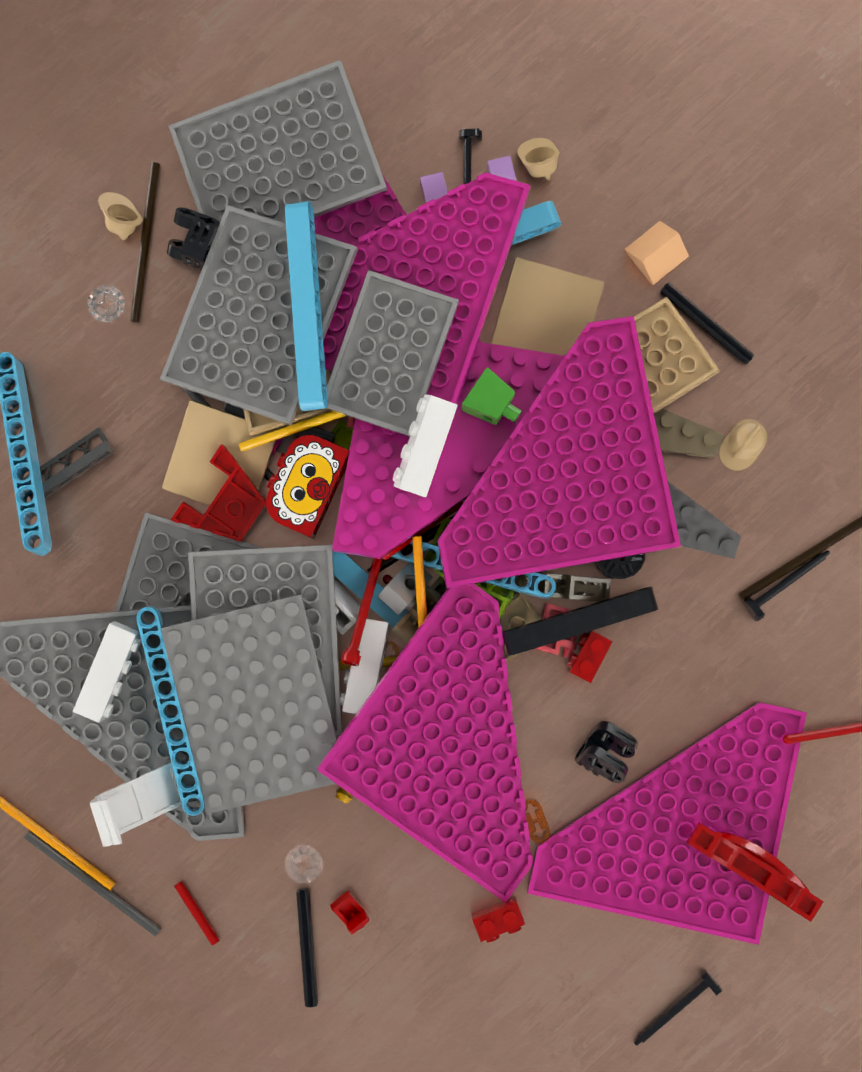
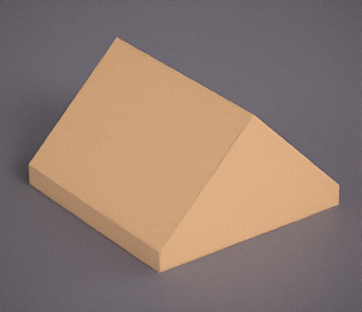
(657, 252)

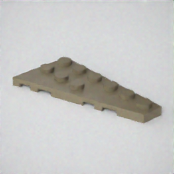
(685, 436)

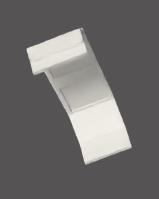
(137, 802)

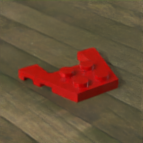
(234, 506)

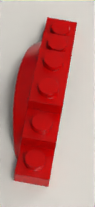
(756, 867)

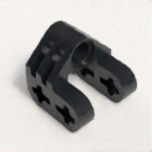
(198, 239)
(594, 753)

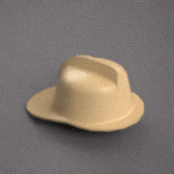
(539, 157)
(119, 214)
(743, 445)

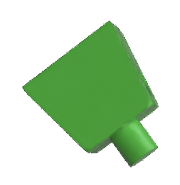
(491, 399)

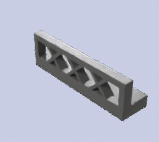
(74, 469)

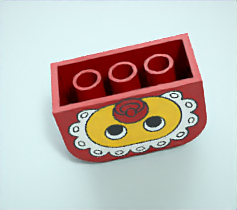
(306, 483)

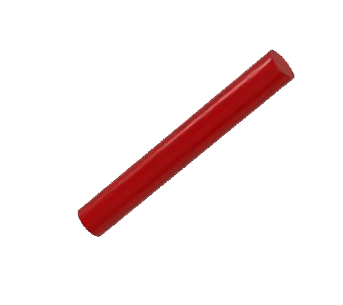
(196, 913)

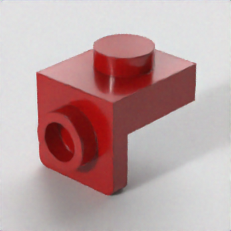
(350, 912)

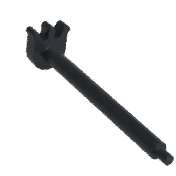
(468, 135)
(754, 606)
(707, 982)

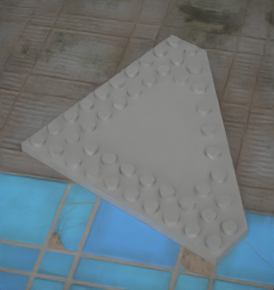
(49, 666)

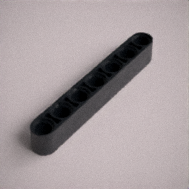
(579, 621)

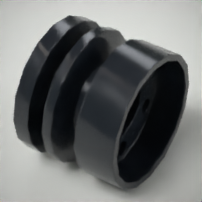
(620, 569)

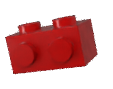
(589, 655)
(498, 919)

